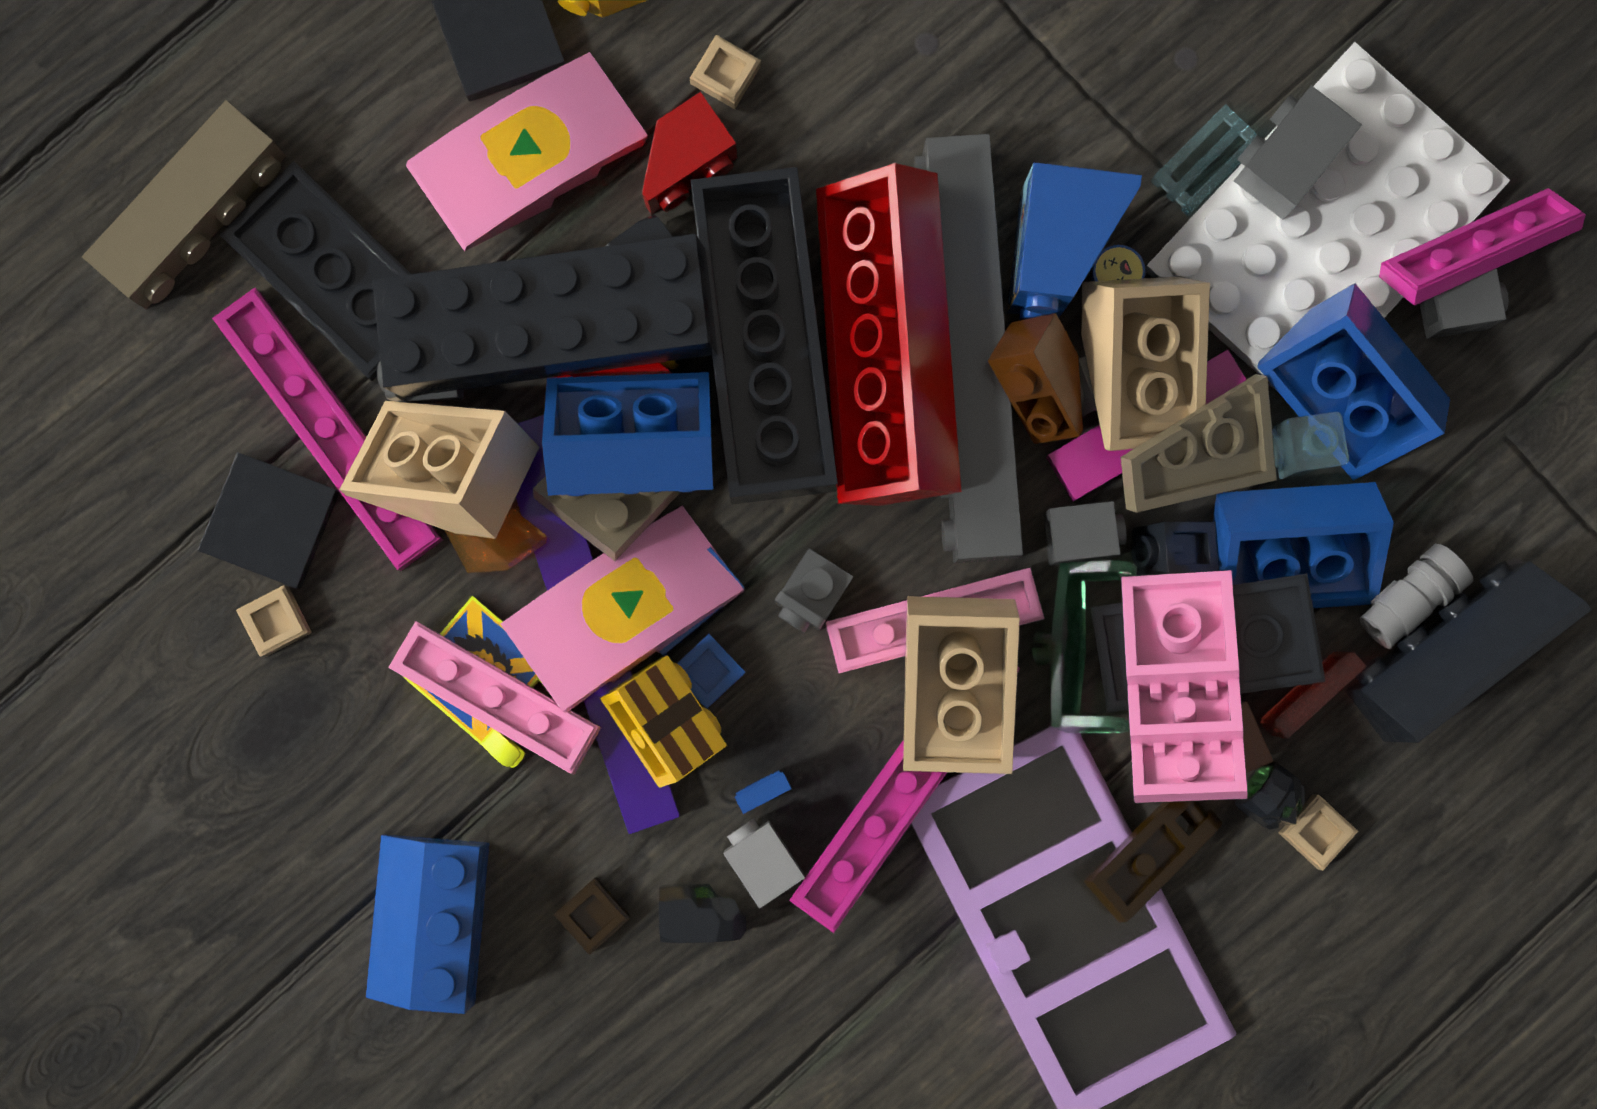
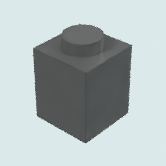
(1466, 307)
(1083, 533)

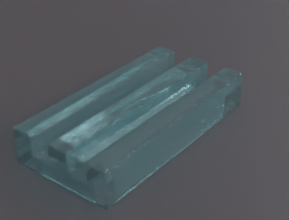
(1177, 191)

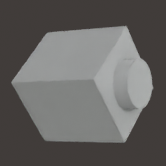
(762, 861)

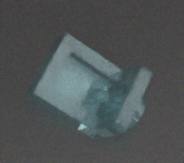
(1309, 444)

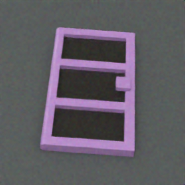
(1088, 995)

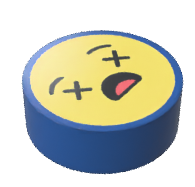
(1117, 263)

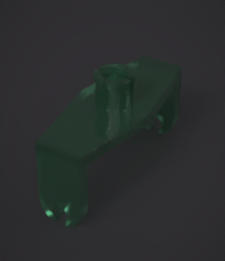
(1067, 646)

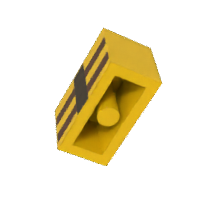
(664, 721)

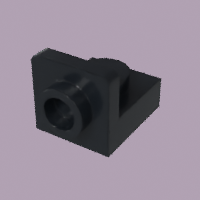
(1175, 548)

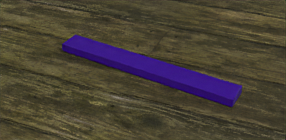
(563, 554)

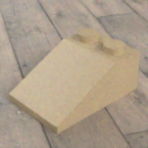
(1145, 354)
(442, 466)
(960, 684)

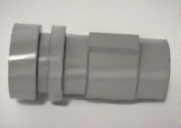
(1412, 600)

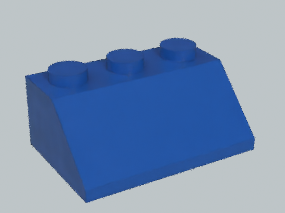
(1356, 365)
(627, 434)
(1321, 531)
(427, 923)

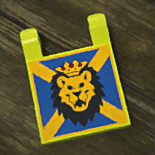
(482, 634)

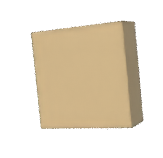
(725, 72)
(274, 621)
(1319, 832)

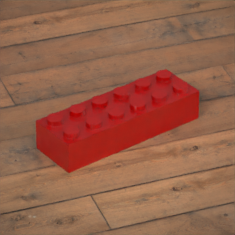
(888, 337)

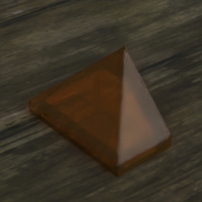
(513, 544)

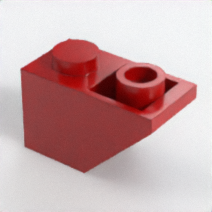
(685, 147)

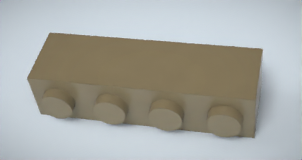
(185, 206)

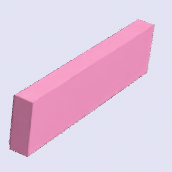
(881, 632)
(494, 697)

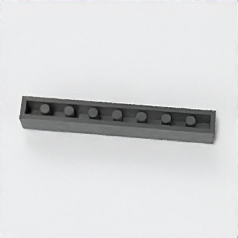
(986, 512)

